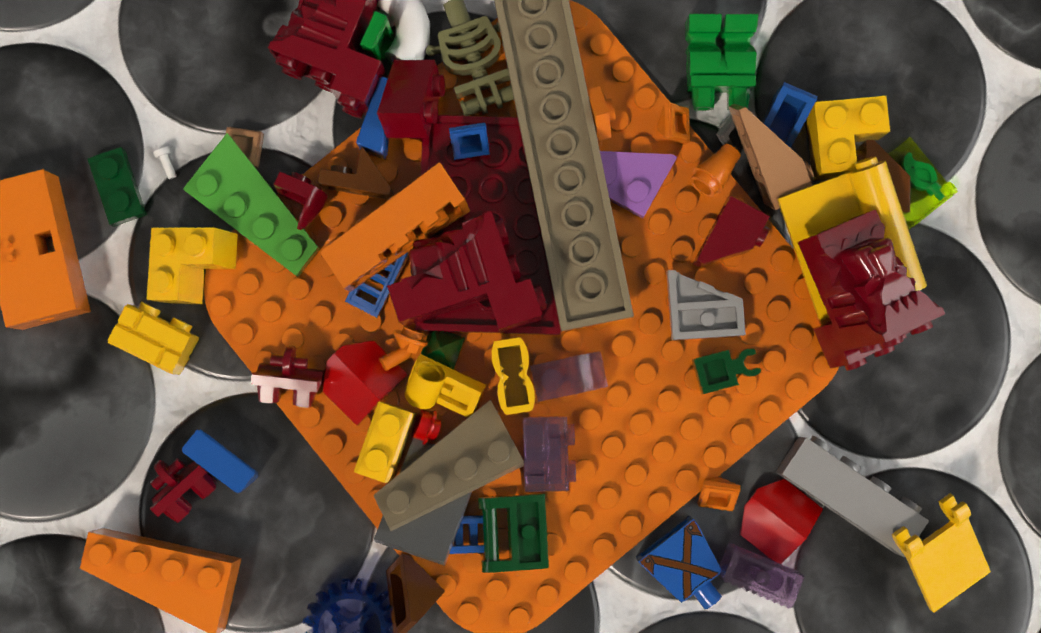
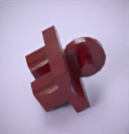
(287, 373)
(170, 498)

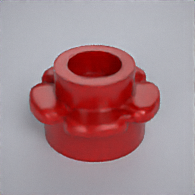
(426, 426)

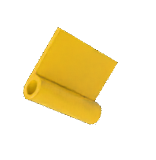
(842, 199)

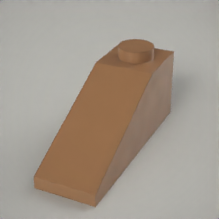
(772, 162)

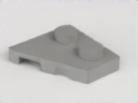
(701, 310)

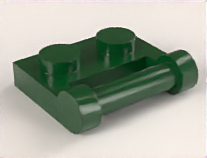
(525, 533)

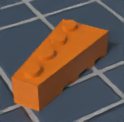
(390, 230)
(170, 576)

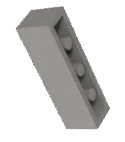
(850, 494)

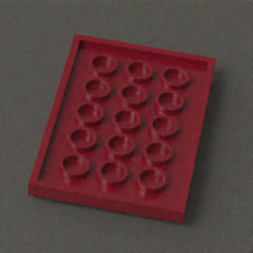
(497, 185)

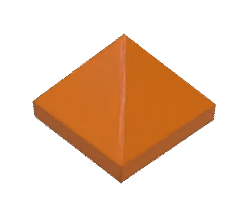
(675, 123)
(719, 494)

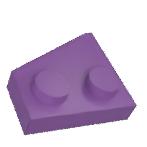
(635, 178)

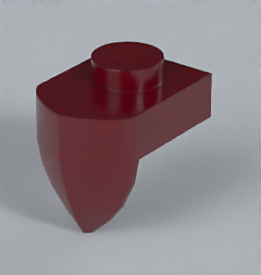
(300, 190)

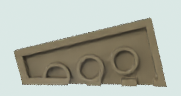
(455, 466)

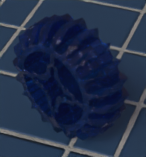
(341, 614)

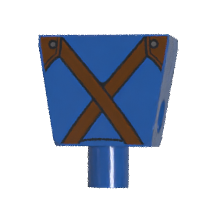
(684, 563)

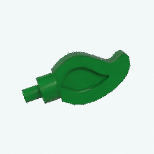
(922, 176)

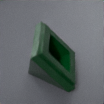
(443, 347)

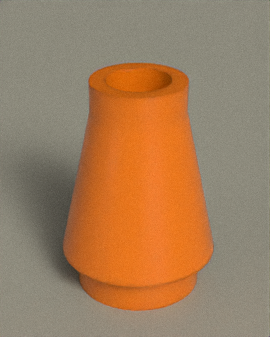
(714, 172)

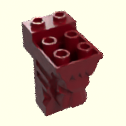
(326, 47)
(465, 270)
(863, 292)

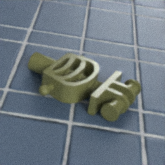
(464, 34)

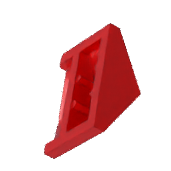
(358, 380)
(778, 519)

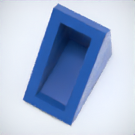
(788, 112)

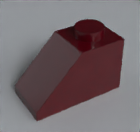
(733, 233)

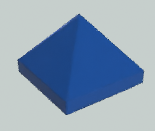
(469, 141)

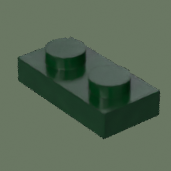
(117, 186)

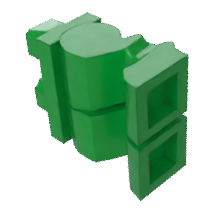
(725, 70)

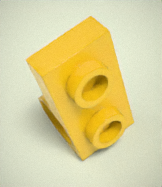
(436, 383)

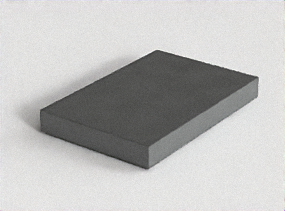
(430, 534)

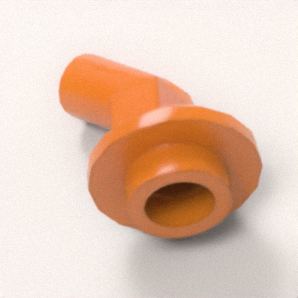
(409, 343)

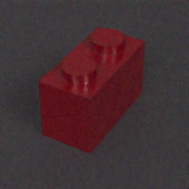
(411, 99)

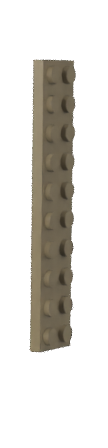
(564, 162)

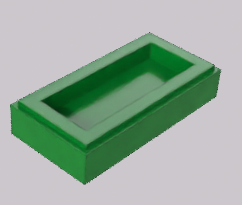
(377, 37)

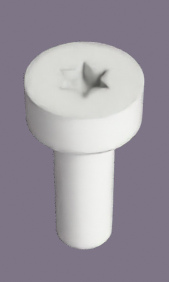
(163, 153)

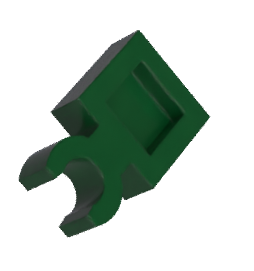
(719, 370)

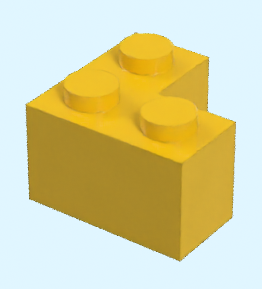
(837, 126)
(180, 258)

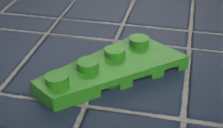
(243, 199)

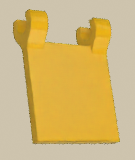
(947, 559)

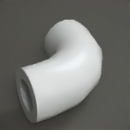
(411, 31)

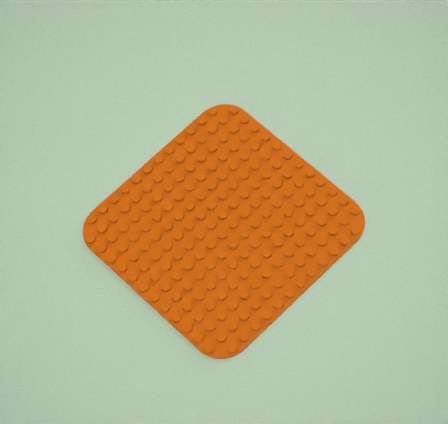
(639, 440)

